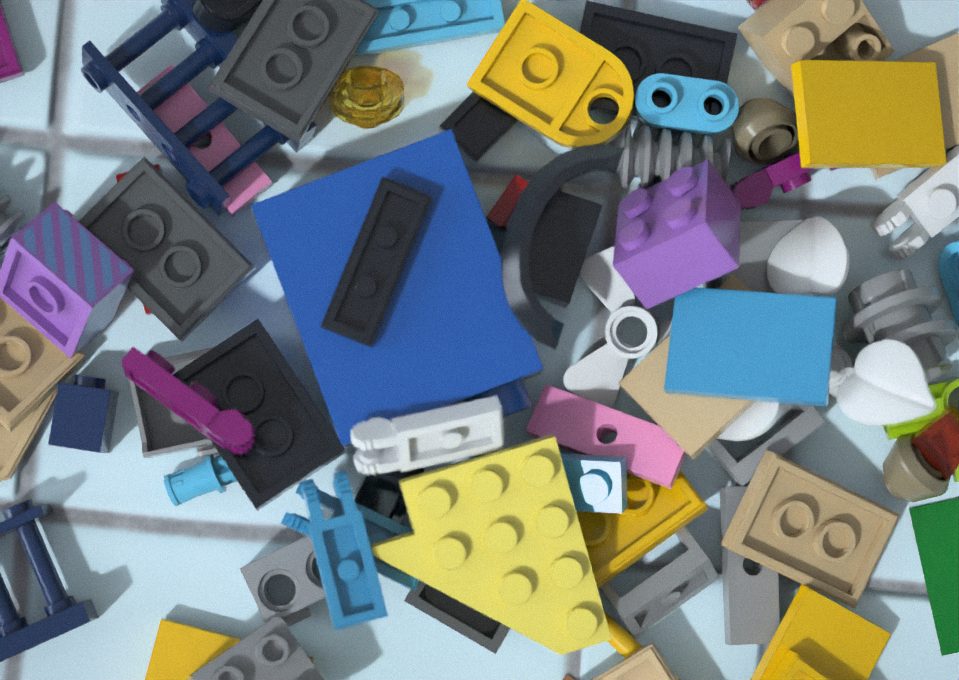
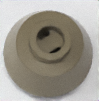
(764, 131)
(911, 474)

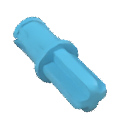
(198, 480)

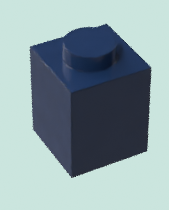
(84, 415)

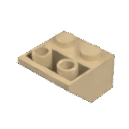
(813, 31)

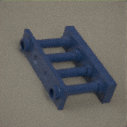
(210, 51)
(62, 611)

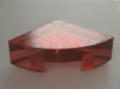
(940, 441)

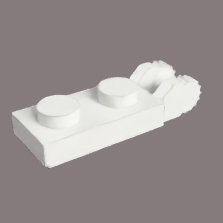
(931, 203)
(428, 437)

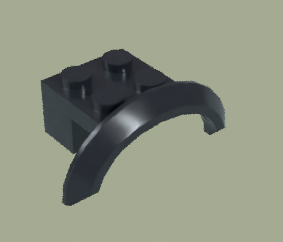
(551, 238)

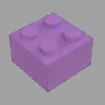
(677, 234)

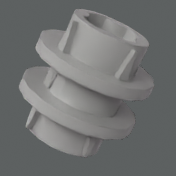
(901, 311)

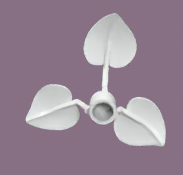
(886, 378)

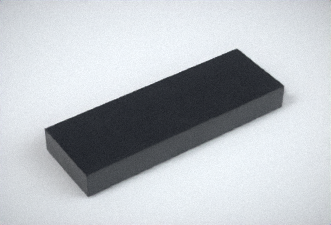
(376, 262)

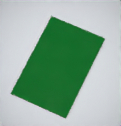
(938, 547)

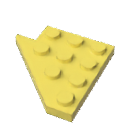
(504, 543)

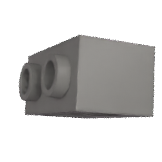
(296, 562)

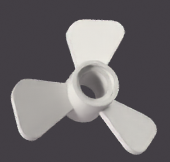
(600, 372)

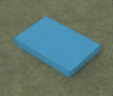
(751, 346)

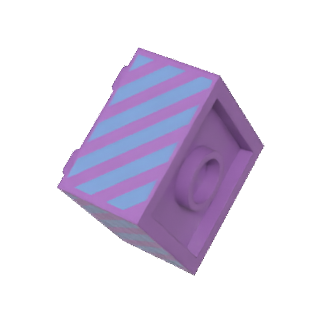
(63, 279)

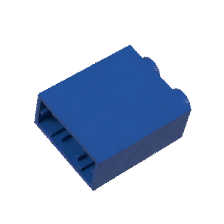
(449, 318)

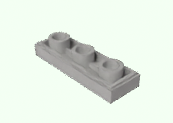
(750, 597)

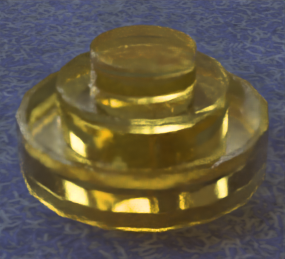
(367, 96)

